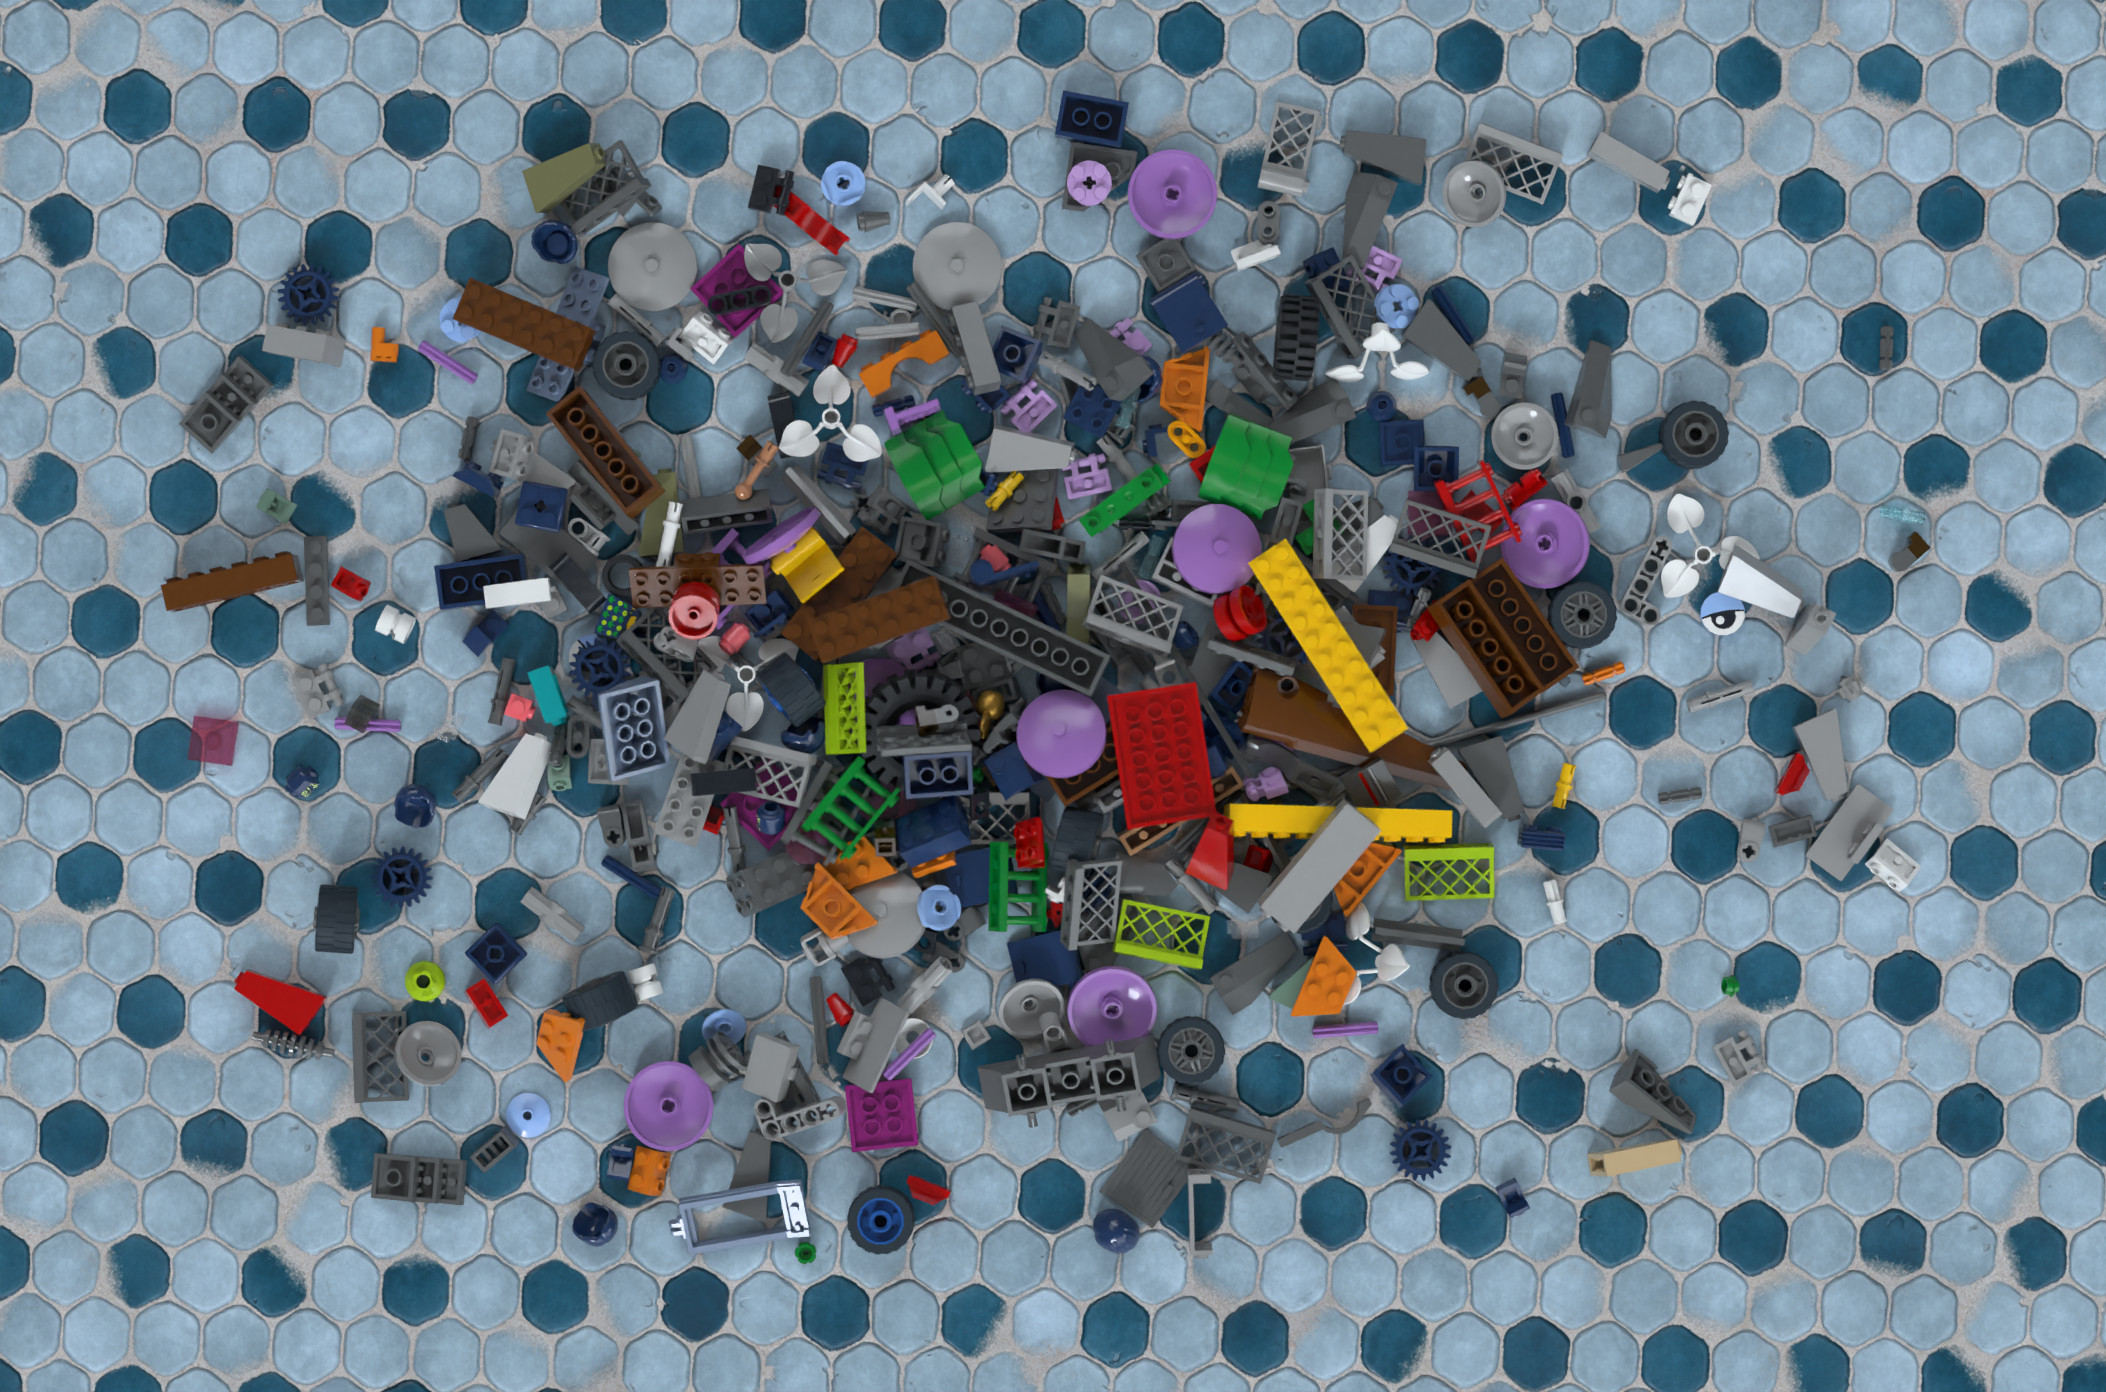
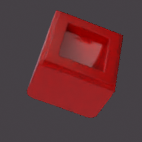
(1258, 858)

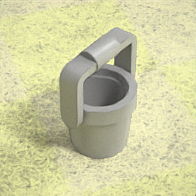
(829, 946)

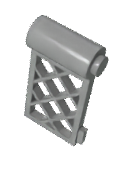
(1286, 178)

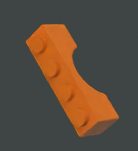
(878, 376)

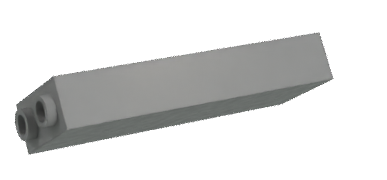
(1318, 867)

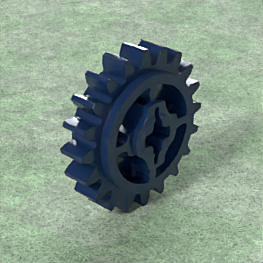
(291, 286)
(1403, 563)
(1277, 637)
(595, 678)
(414, 861)
(1413, 1142)

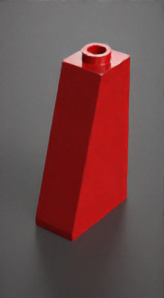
(1214, 853)
(282, 1000)

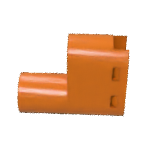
(382, 351)

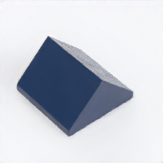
(1233, 687)

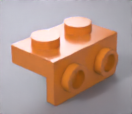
(649, 1171)

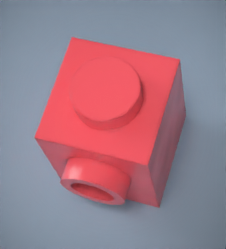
(520, 708)

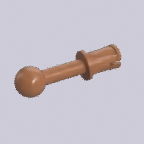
(744, 489)

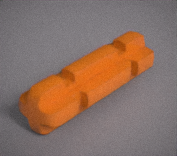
(1603, 673)

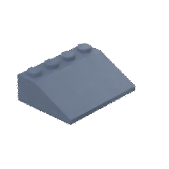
(633, 728)

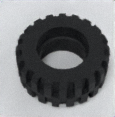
(1296, 337)

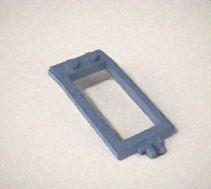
(792, 1204)

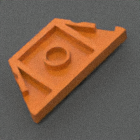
(1185, 387)
(861, 867)
(1364, 875)
(834, 906)
(1325, 983)
(560, 1041)

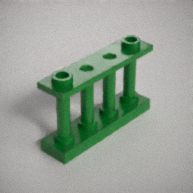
(1124, 500)
(829, 805)
(999, 896)

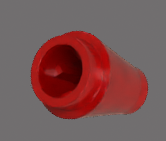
(844, 350)
(840, 1009)

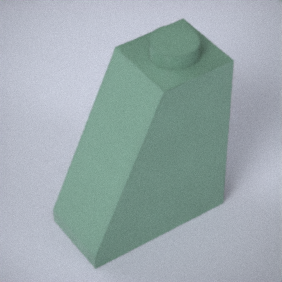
(1288, 990)

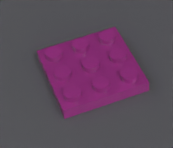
(730, 276)
(748, 805)
(882, 1117)

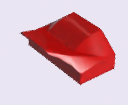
(1793, 776)
(926, 1190)

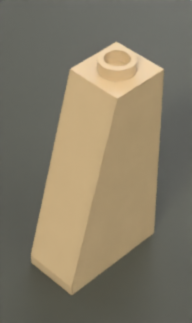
(1634, 1157)

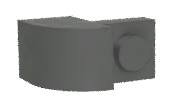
(1512, 375)

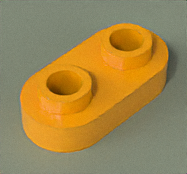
(1187, 438)

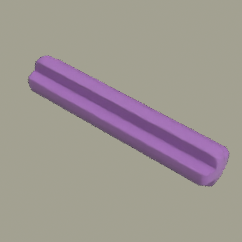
(447, 362)
(374, 725)
(1345, 1029)
(909, 1053)

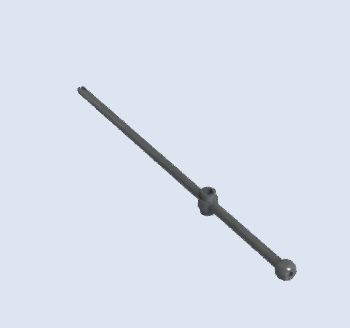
(1489, 728)

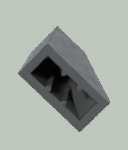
(468, 533)

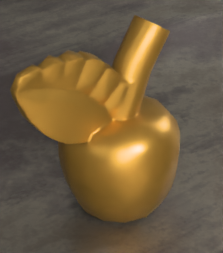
(990, 707)

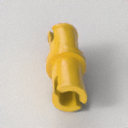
(1004, 490)
(1563, 785)

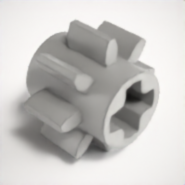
(1851, 688)

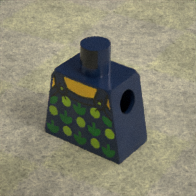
(617, 617)

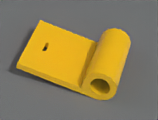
(808, 565)

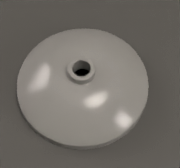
(1462, 194)
(1540, 432)
(1022, 1018)
(436, 1044)

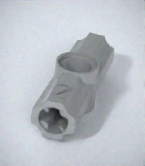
(771, 367)
(1567, 489)
(552, 914)
(925, 984)

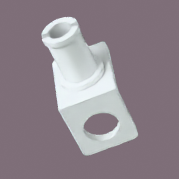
(934, 193)
(1163, 665)

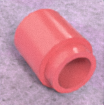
(995, 557)
(734, 638)

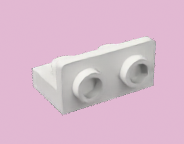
(1689, 199)
(1253, 254)
(706, 337)
(1893, 865)
(1056, 893)

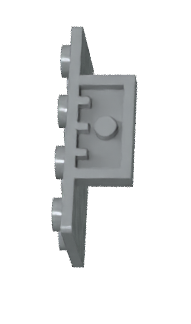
(682, 813)
(1849, 832)
(870, 1042)

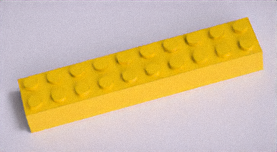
(1328, 645)
(1305, 821)

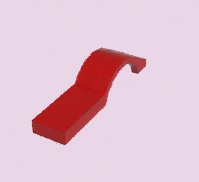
(813, 223)

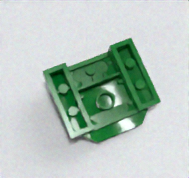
(936, 464)
(1248, 467)

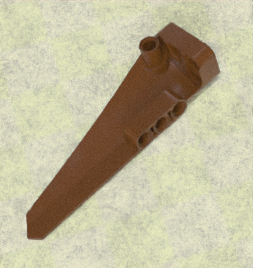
(1309, 723)

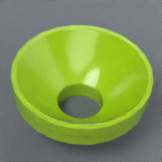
(436, 977)

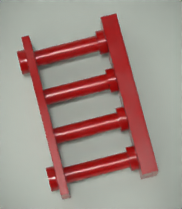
(1445, 491)

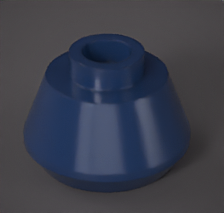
(679, 368)
(1374, 403)
(1185, 636)

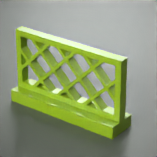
(837, 715)
(1449, 852)
(1155, 953)

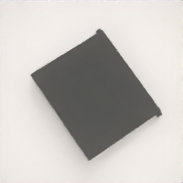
(1147, 1179)

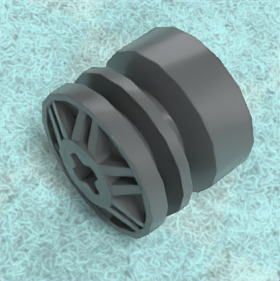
(720, 1058)

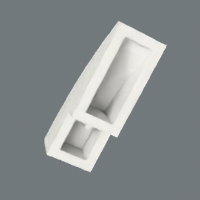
(517, 593)

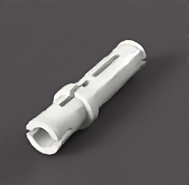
(669, 534)

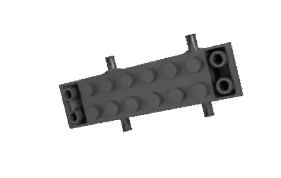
(1071, 1075)

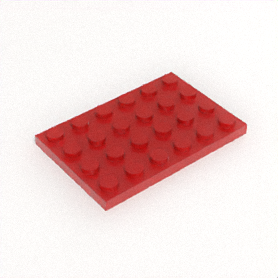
(1161, 755)

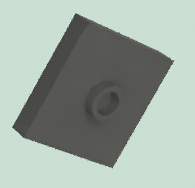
(1165, 263)

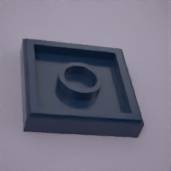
(1398, 441)

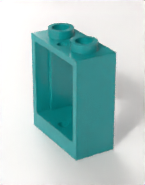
(549, 695)

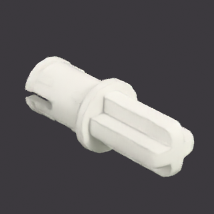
(1554, 901)

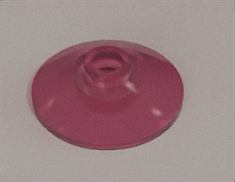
(802, 853)

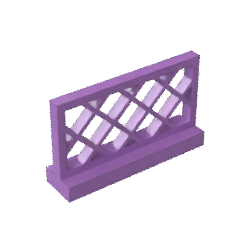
(910, 415)

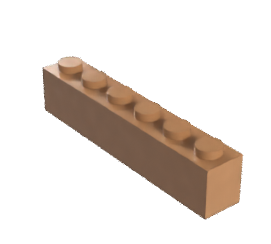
(1139, 838)

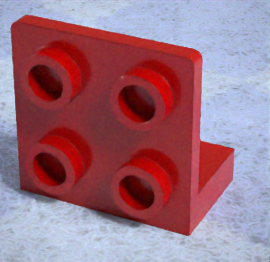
(1029, 843)

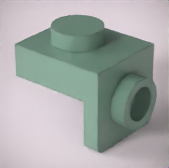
(276, 505)
(560, 776)

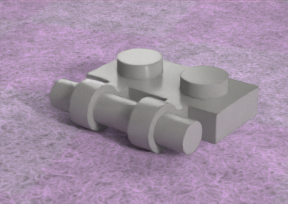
(311, 693)
(1733, 1061)

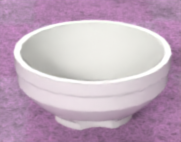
(912, 1024)

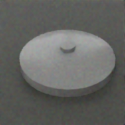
(957, 265)
(652, 267)
(894, 907)

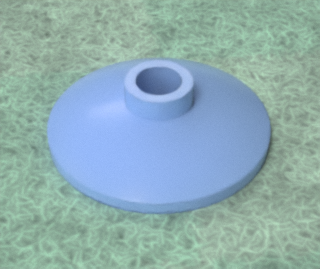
(733, 1026)
(536, 1106)

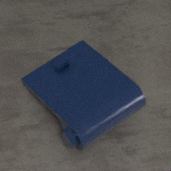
(1188, 312)
(983, 575)
(974, 875)
(1045, 960)

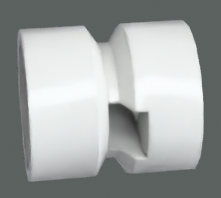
(396, 624)
(645, 982)

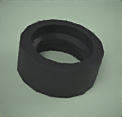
(606, 573)

